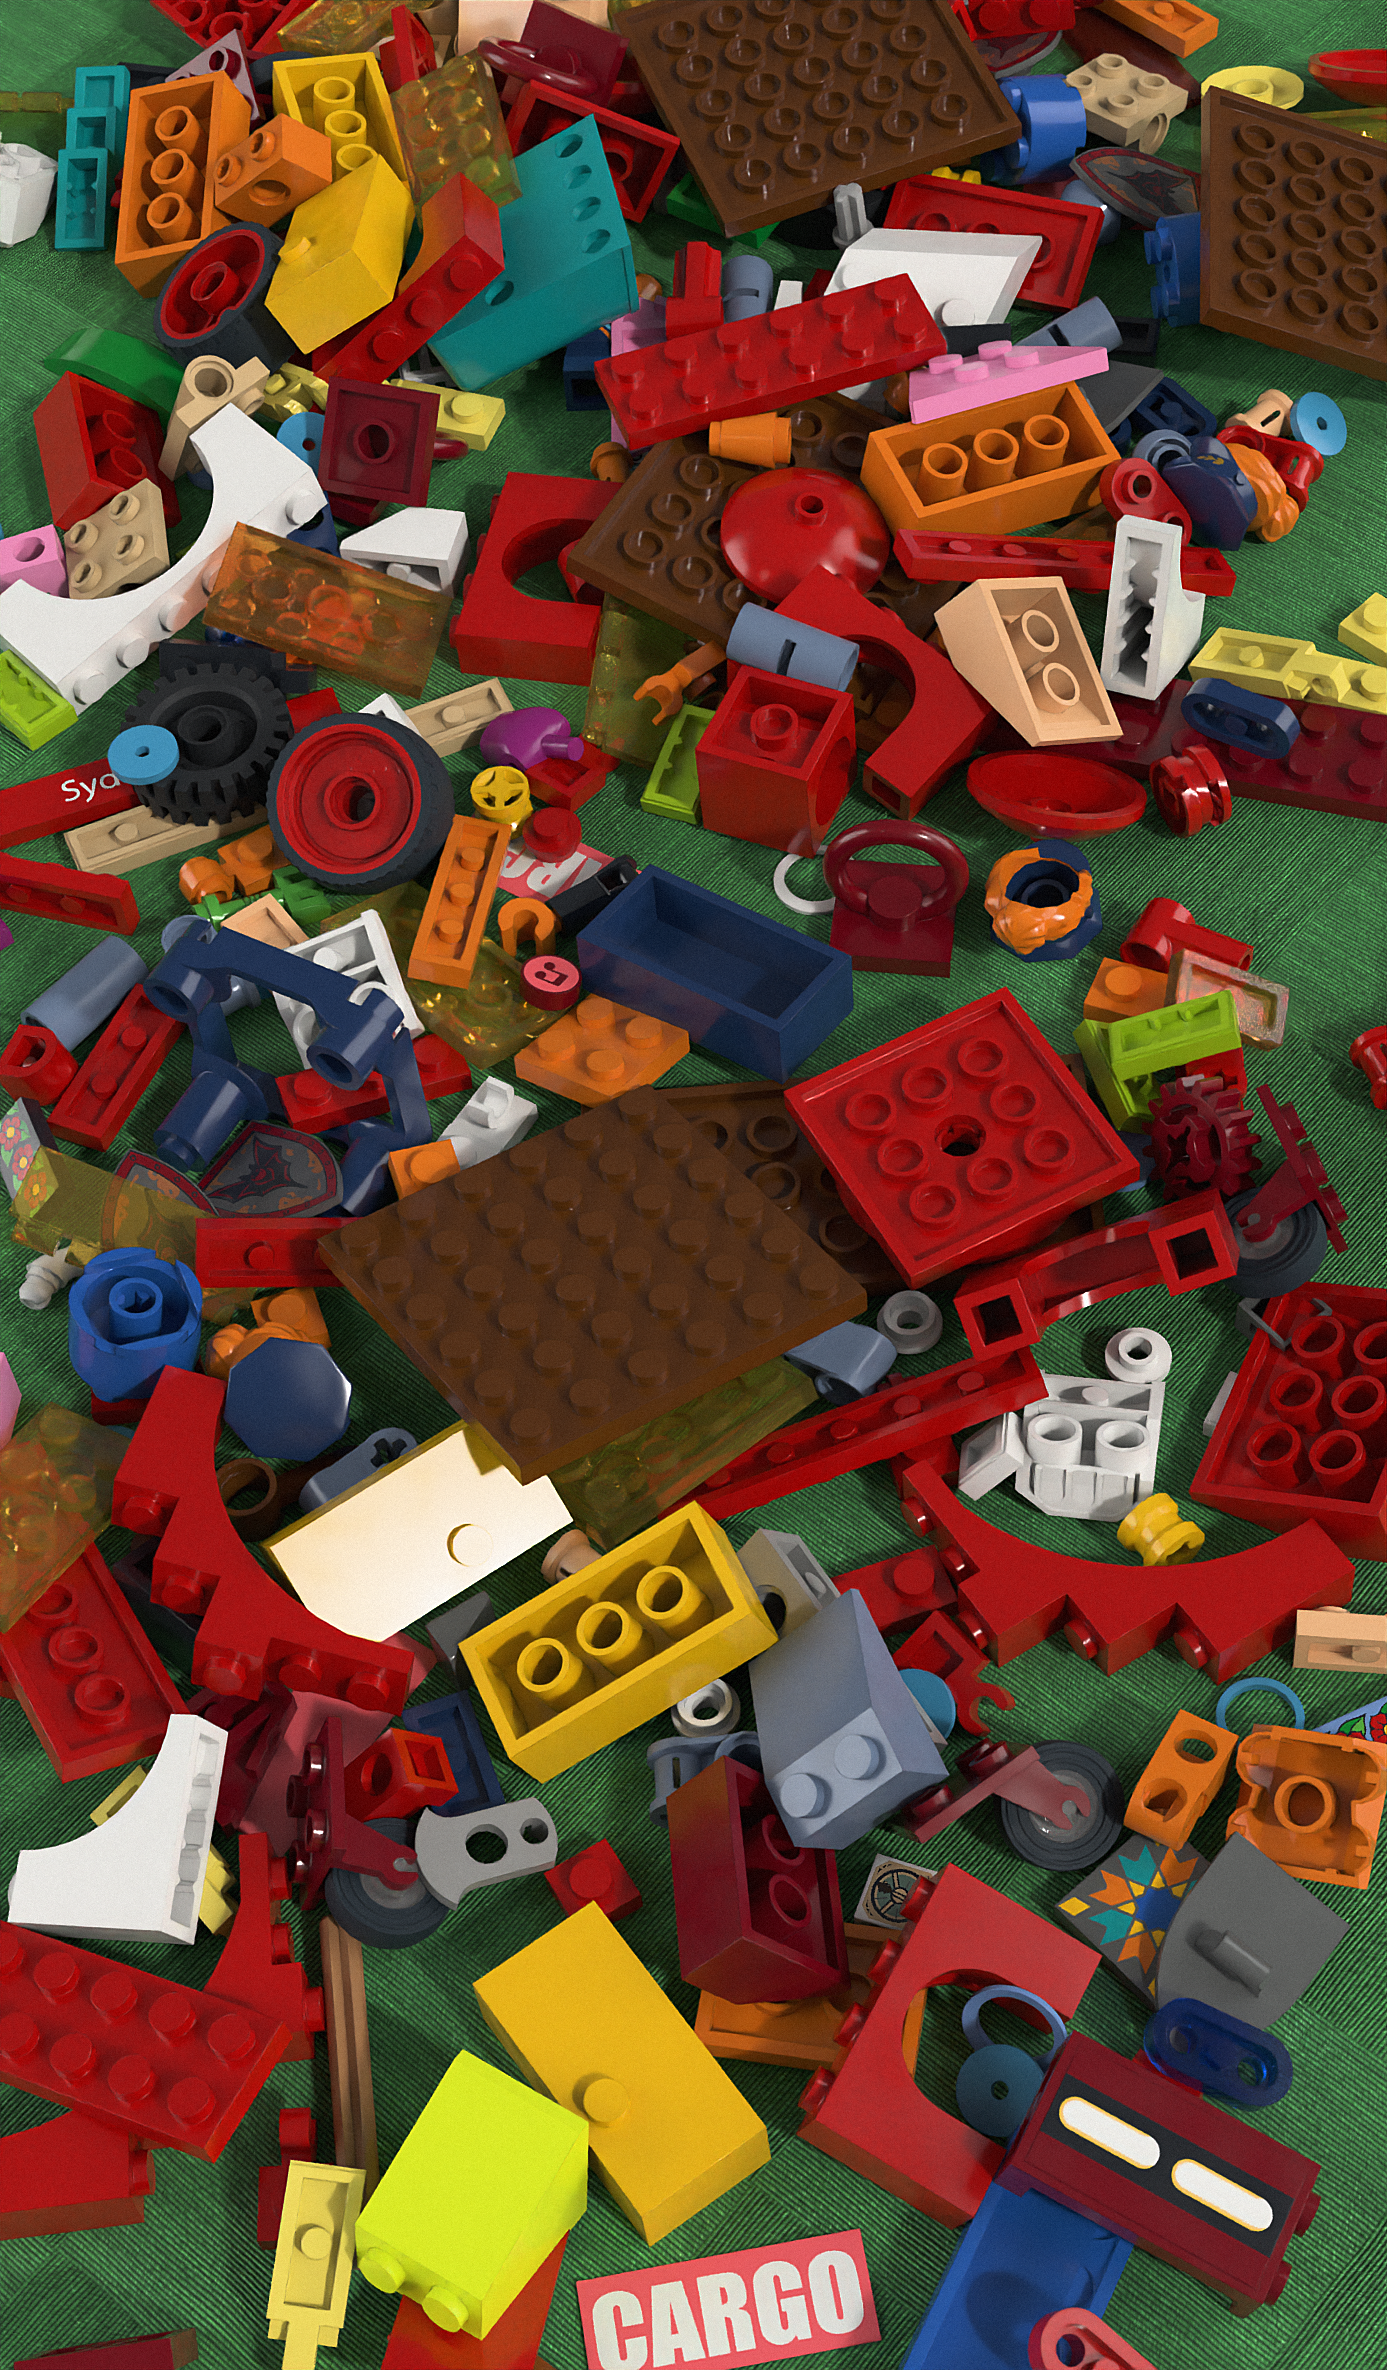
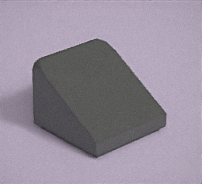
(454, 1627)

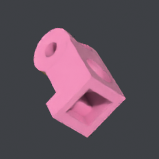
(36, 559)

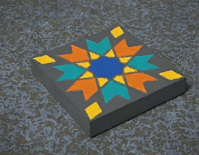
(1128, 1907)

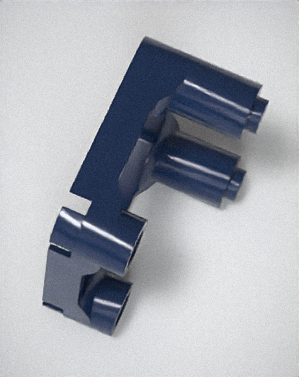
(350, 1045)

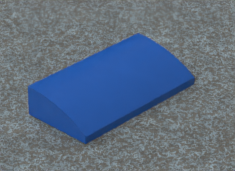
(1009, 2272)

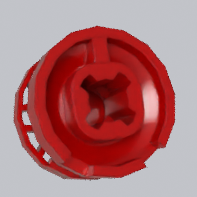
(1190, 791)

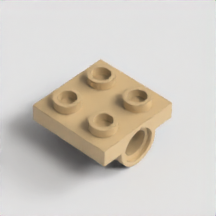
(1127, 102)
(204, 391)
(118, 545)

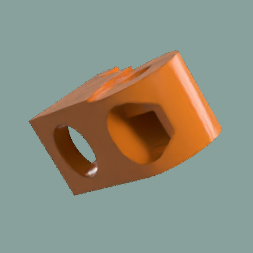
(1178, 1784)

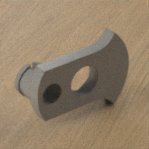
(452, 1872)

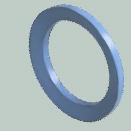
(977, 2036)

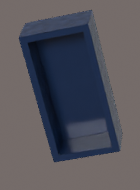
(717, 972)

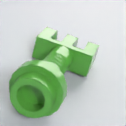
(293, 891)

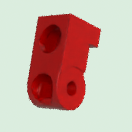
(398, 1776)

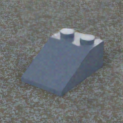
(838, 1728)

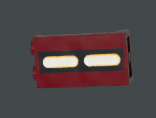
(1164, 2172)

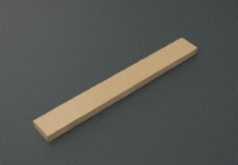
(143, 837)

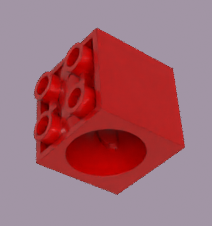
(777, 761)

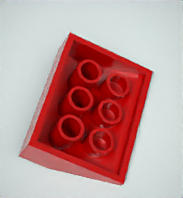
(1309, 1422)

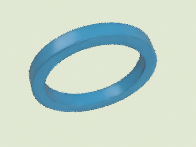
(1259, 1683)

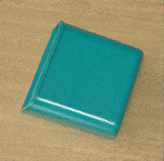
(562, 260)

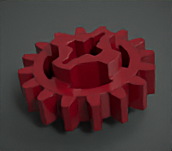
(1202, 1142)

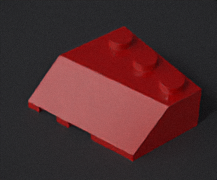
(213, 19)

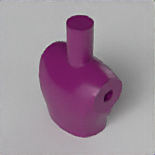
(528, 738)

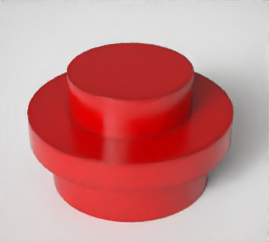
(552, 834)

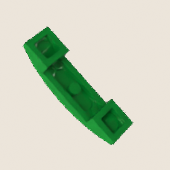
(121, 365)

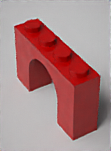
(454, 264)
(517, 634)
(946, 713)
(1171, 1245)
(868, 2104)

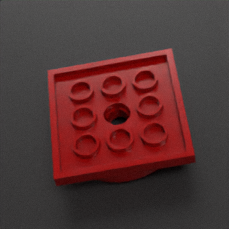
(970, 1080)

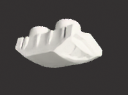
(358, 952)
(1091, 1447)

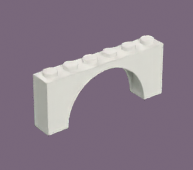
(95, 642)

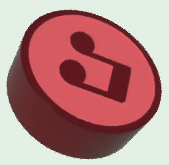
(550, 982)

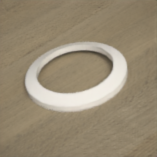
(794, 903)

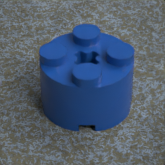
(1051, 132)
(1176, 256)
(131, 1321)

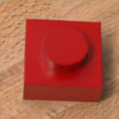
(594, 1876)

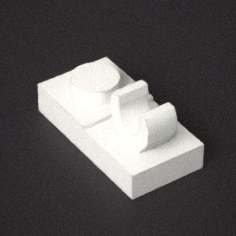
(489, 1123)

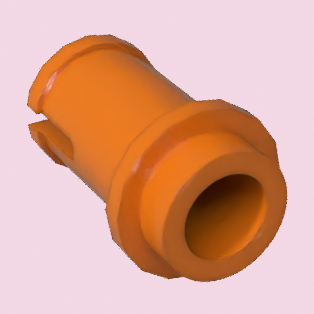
(611, 462)

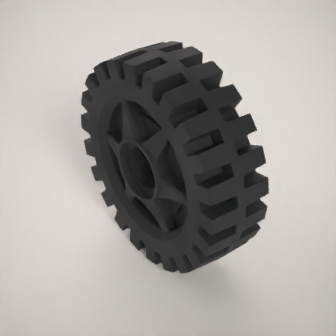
(226, 740)

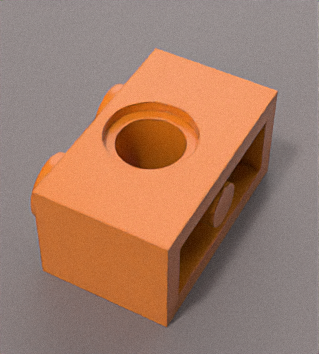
(273, 171)

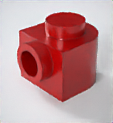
(37, 1065)

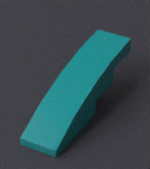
(91, 158)

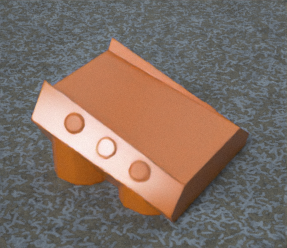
(1311, 1802)

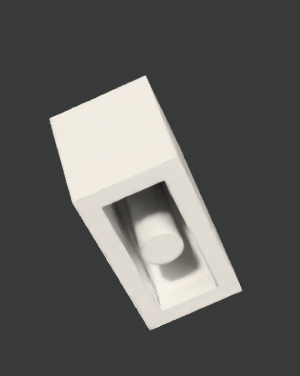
(415, 546)

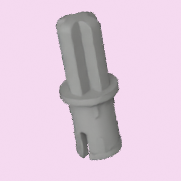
(850, 216)

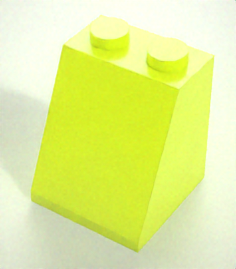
(475, 2197)

